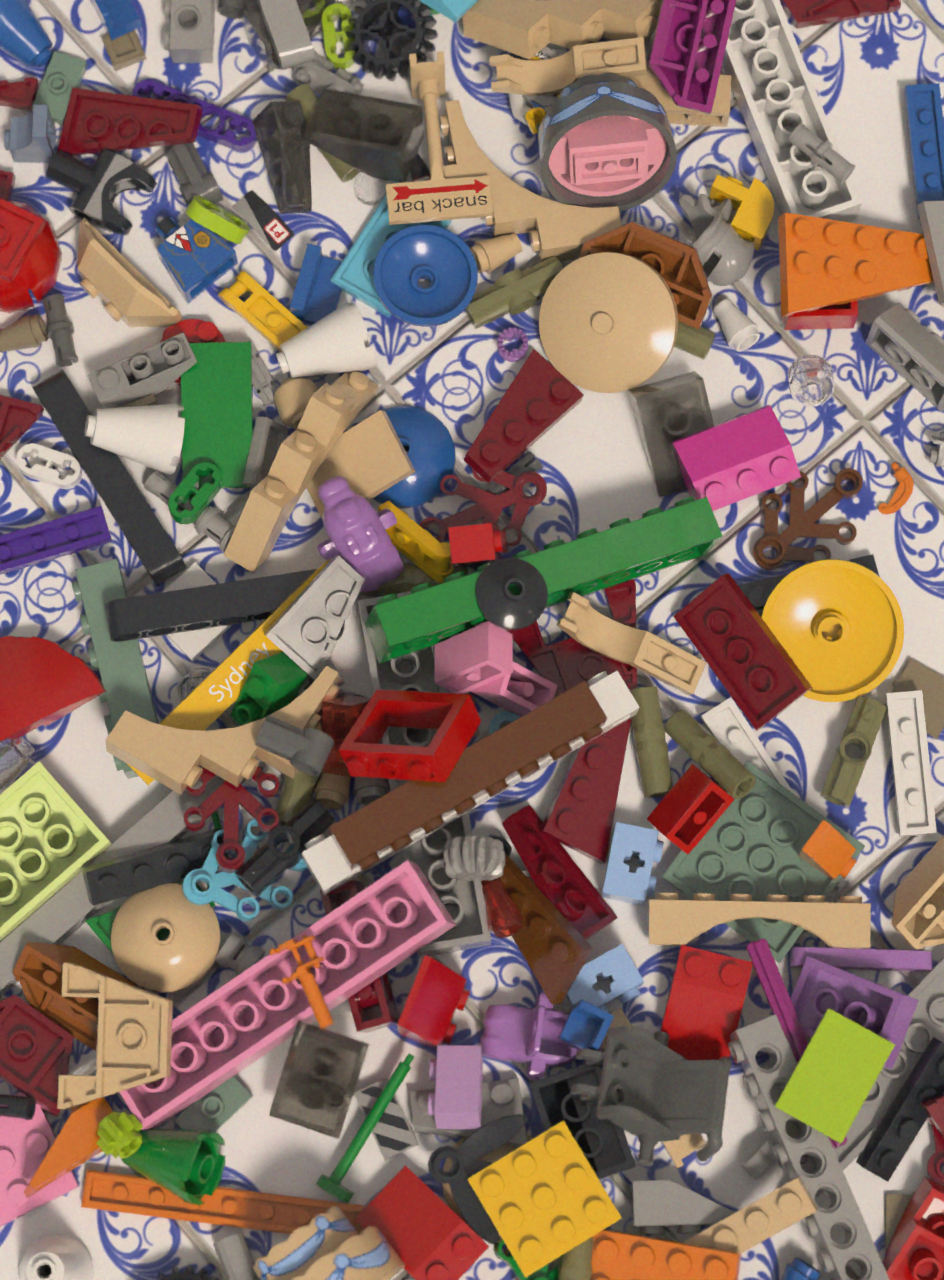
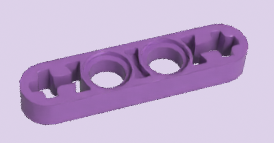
(864, 958)

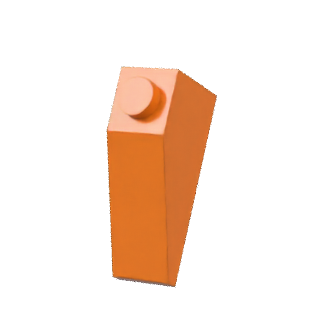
(829, 852)
(72, 1145)

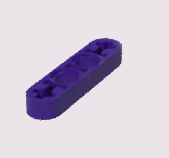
(215, 135)

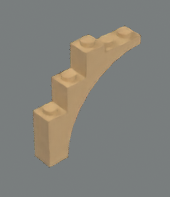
(529, 25)
(553, 226)
(296, 462)
(176, 754)

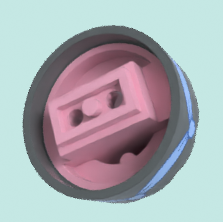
(606, 144)

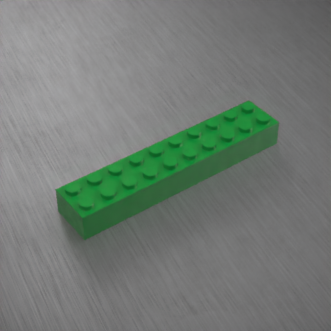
(579, 566)

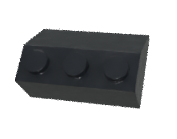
(598, 1139)

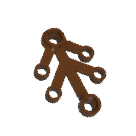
(804, 524)

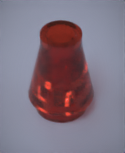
(501, 911)

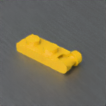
(261, 310)
(419, 545)

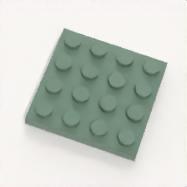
(756, 854)

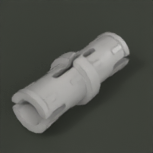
(821, 153)

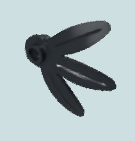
(466, 1165)

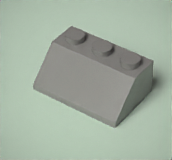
(910, 351)

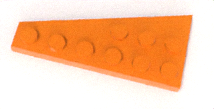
(845, 262)

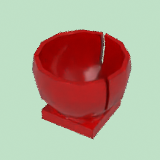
(27, 256)

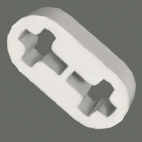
(46, 473)

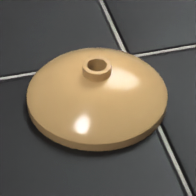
(168, 963)

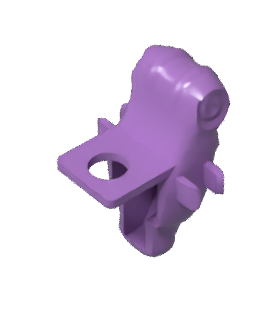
(358, 534)
(527, 1036)

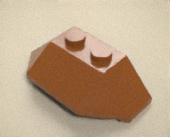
(672, 259)
(40, 977)

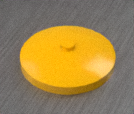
(837, 627)

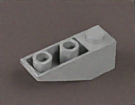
(143, 372)
(670, 1204)

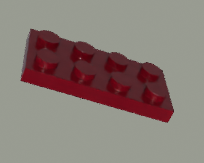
(742, 651)

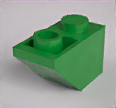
(269, 687)

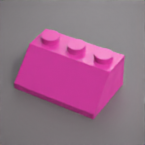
(736, 458)

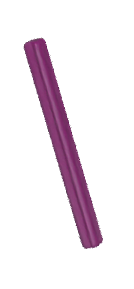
(780, 1001)

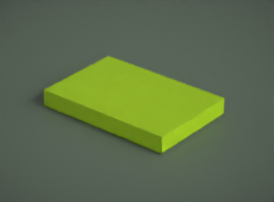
(834, 1075)

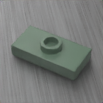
(56, 88)
(215, 1107)

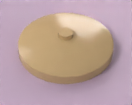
(608, 322)

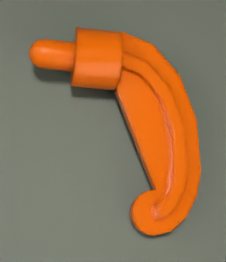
(902, 492)

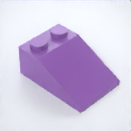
(859, 999)

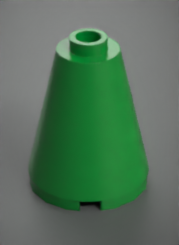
(180, 1161)

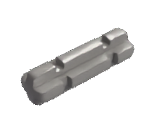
(262, 378)

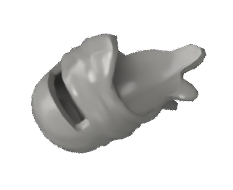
(719, 246)

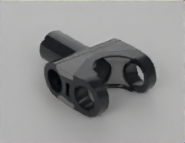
(99, 186)

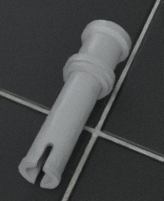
(208, 522)

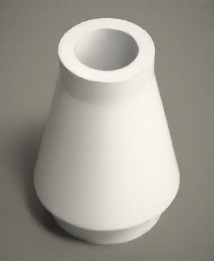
(737, 327)

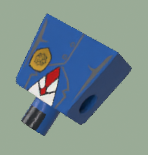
(193, 256)

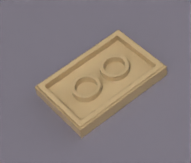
(367, 457)

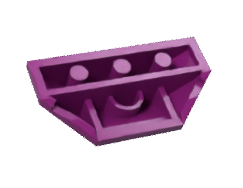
(691, 49)

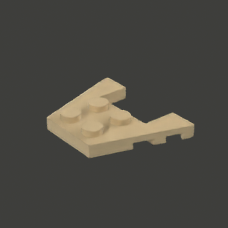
(131, 1037)

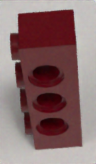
(374, 1004)

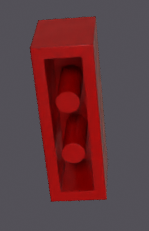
(477, 543)

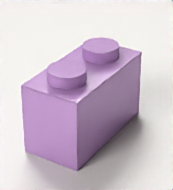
(457, 1088)

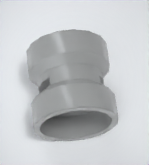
(232, 951)

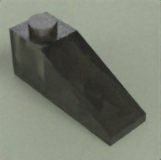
(286, 154)

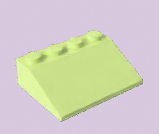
(41, 844)

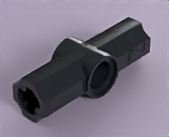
(268, 863)

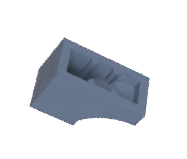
(32, 136)

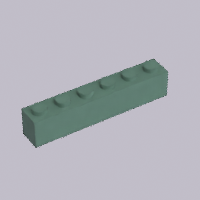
(118, 662)

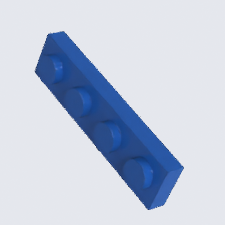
(926, 140)

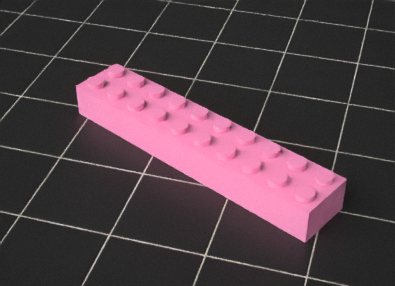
(260, 1013)

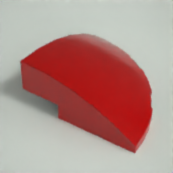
(40, 684)
(918, 1242)

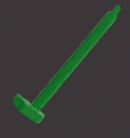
(332, 1183)

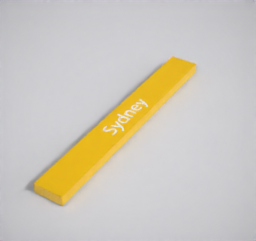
(226, 681)

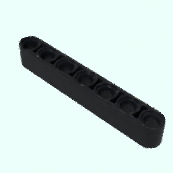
(110, 480)
(200, 606)

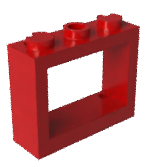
(448, 712)

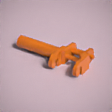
(306, 977)

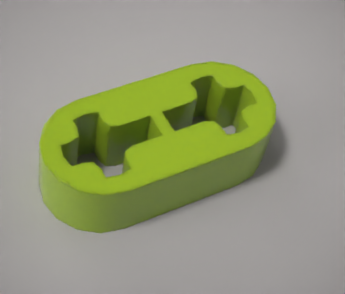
(332, 37)
(217, 219)

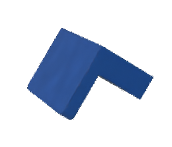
(117, 16)
(314, 293)

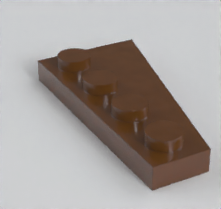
(547, 938)

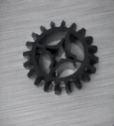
(405, 35)

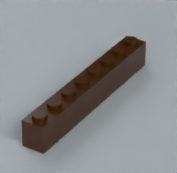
(479, 771)

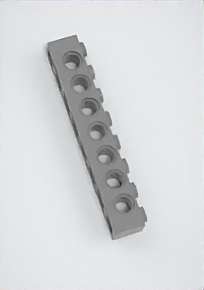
(843, 1211)

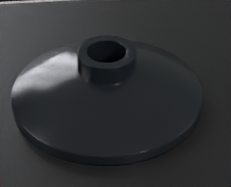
(503, 608)

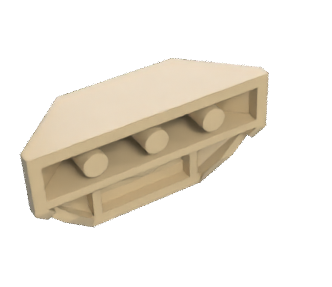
(120, 284)
(920, 901)

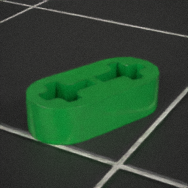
(201, 497)

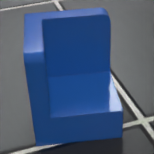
(585, 1026)

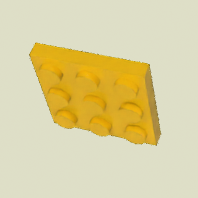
(544, 1198)

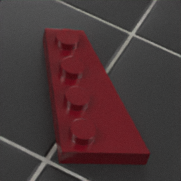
(524, 414)
(588, 795)
(558, 874)

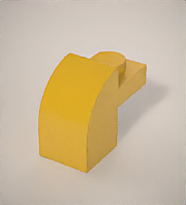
(752, 205)

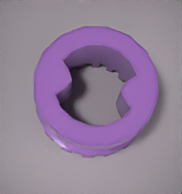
(508, 335)

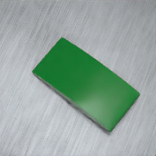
(218, 410)

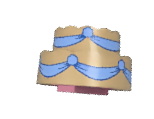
(330, 1251)

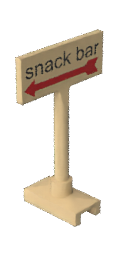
(438, 197)

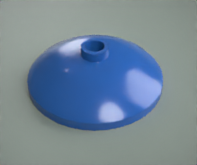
(431, 255)
(429, 452)

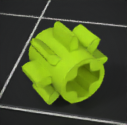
(119, 1135)

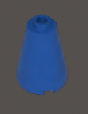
(23, 34)

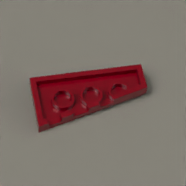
(125, 122)

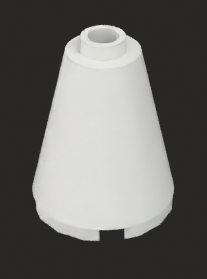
(329, 346)
(139, 433)
(64, 1255)

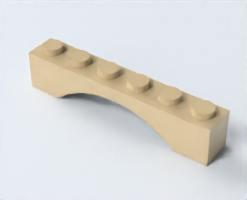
(836, 924)

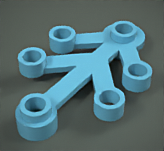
(217, 881)

